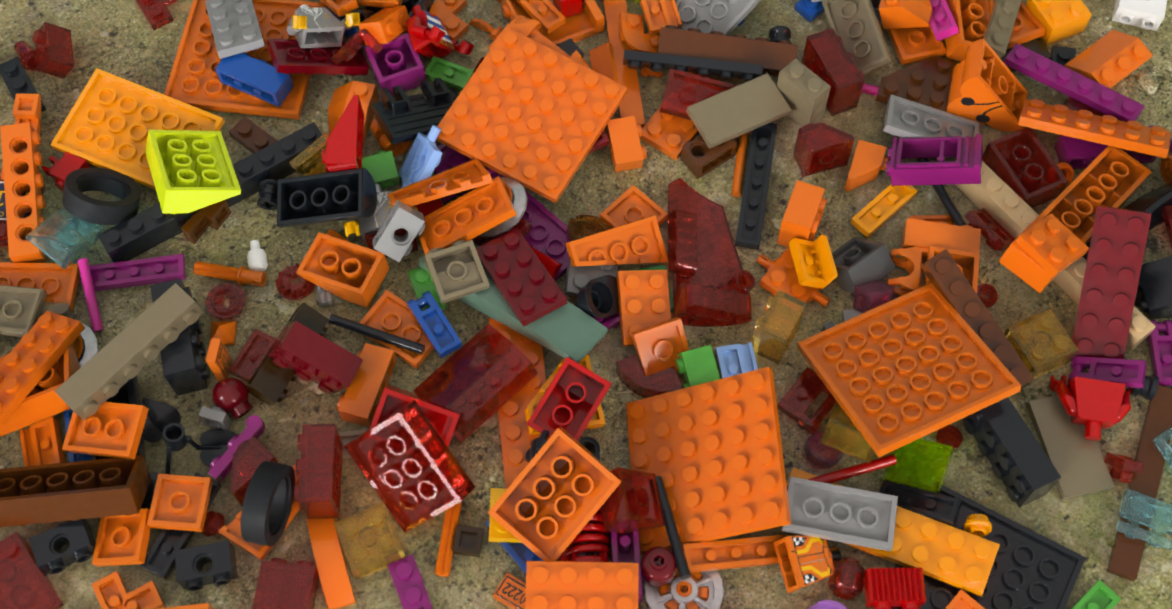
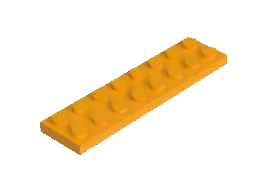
(936, 547)

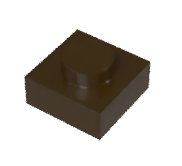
(468, 541)

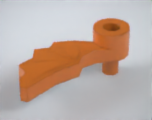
(484, 26)

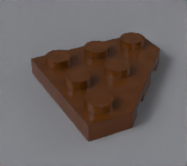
(923, 82)

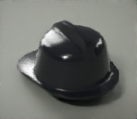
(599, 297)

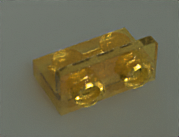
(310, 160)

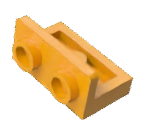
(813, 262)

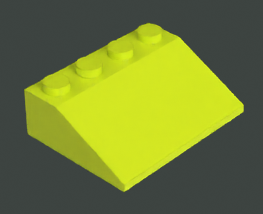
(190, 169)

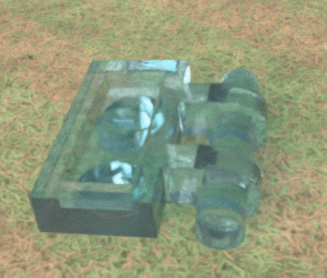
(1148, 512)

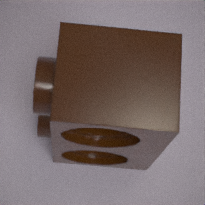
(709, 158)

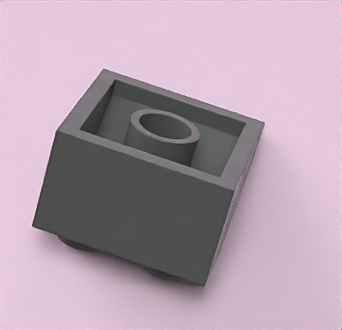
(861, 262)

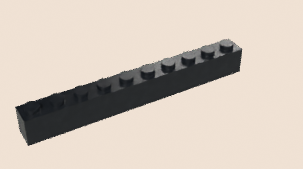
(154, 227)

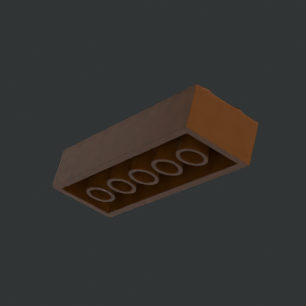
(72, 491)

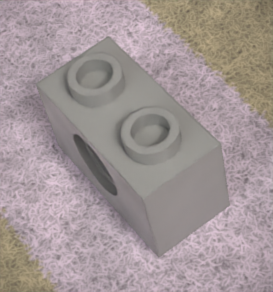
(399, 217)

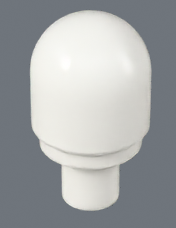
(256, 257)

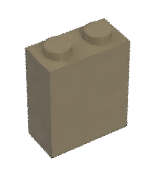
(803, 93)

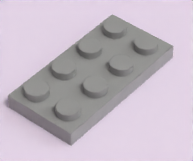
(234, 26)
(916, 120)
(841, 513)

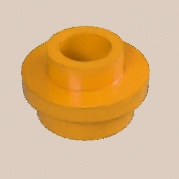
(978, 525)

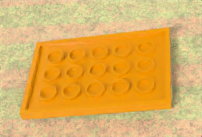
(113, 123)

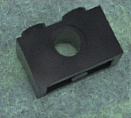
(48, 544)
(191, 560)

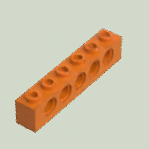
(13, 139)

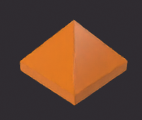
(224, 330)

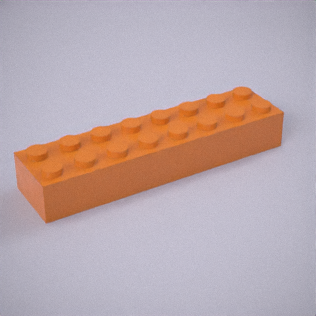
(1105, 182)

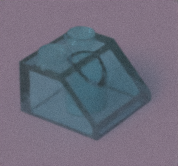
(64, 237)

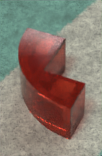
(651, 385)

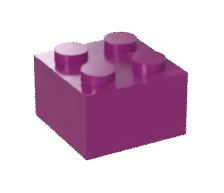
(396, 65)

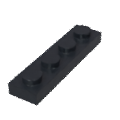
(161, 556)

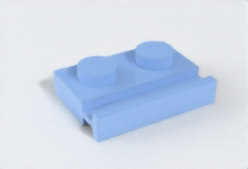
(735, 359)

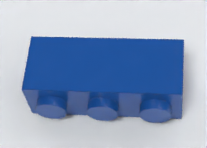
(254, 78)

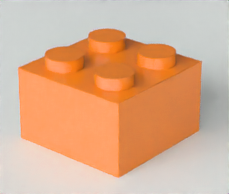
(802, 213)

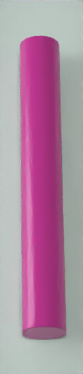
(90, 295)

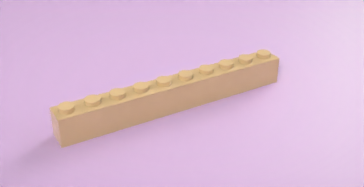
(1015, 217)

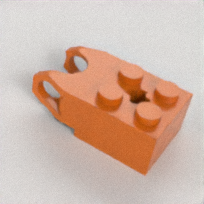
(915, 256)

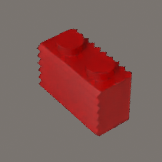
(894, 588)

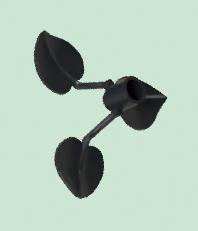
(164, 422)

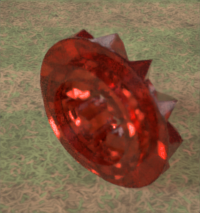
(294, 291)
(216, 298)

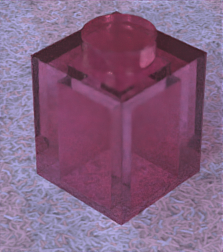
(871, 295)

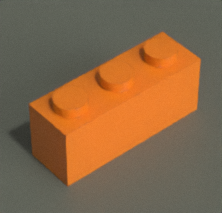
(940, 234)
(367, 386)

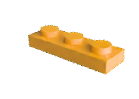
(882, 208)

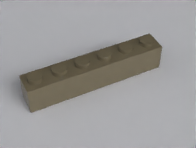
(129, 352)

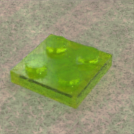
(921, 465)

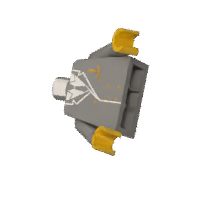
(319, 27)
(371, 224)

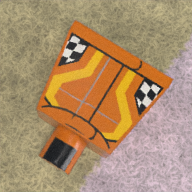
(805, 560)

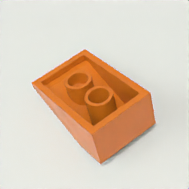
(344, 269)

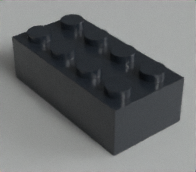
(184, 357)
(1012, 452)

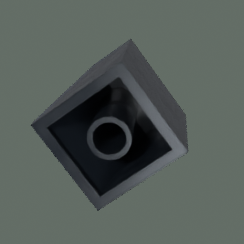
(1157, 288)

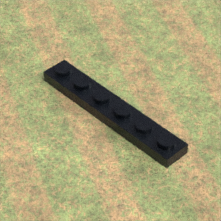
(700, 66)
(756, 187)

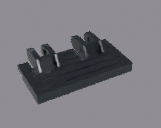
(413, 113)

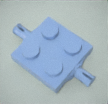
(421, 158)

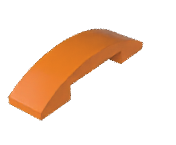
(27, 109)
(330, 563)

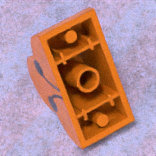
(986, 90)

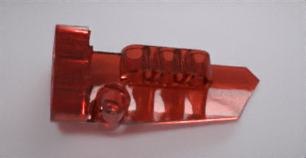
(704, 262)

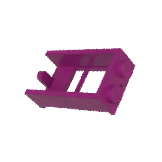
(962, 171)

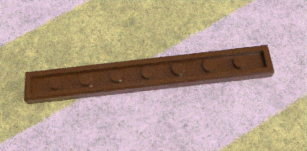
(1127, 552)

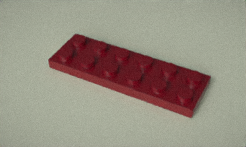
(1110, 282)

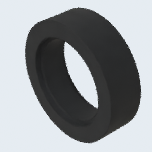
(96, 210)
(267, 503)

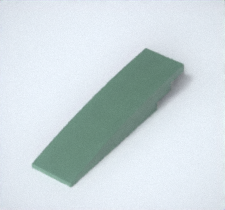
(564, 331)

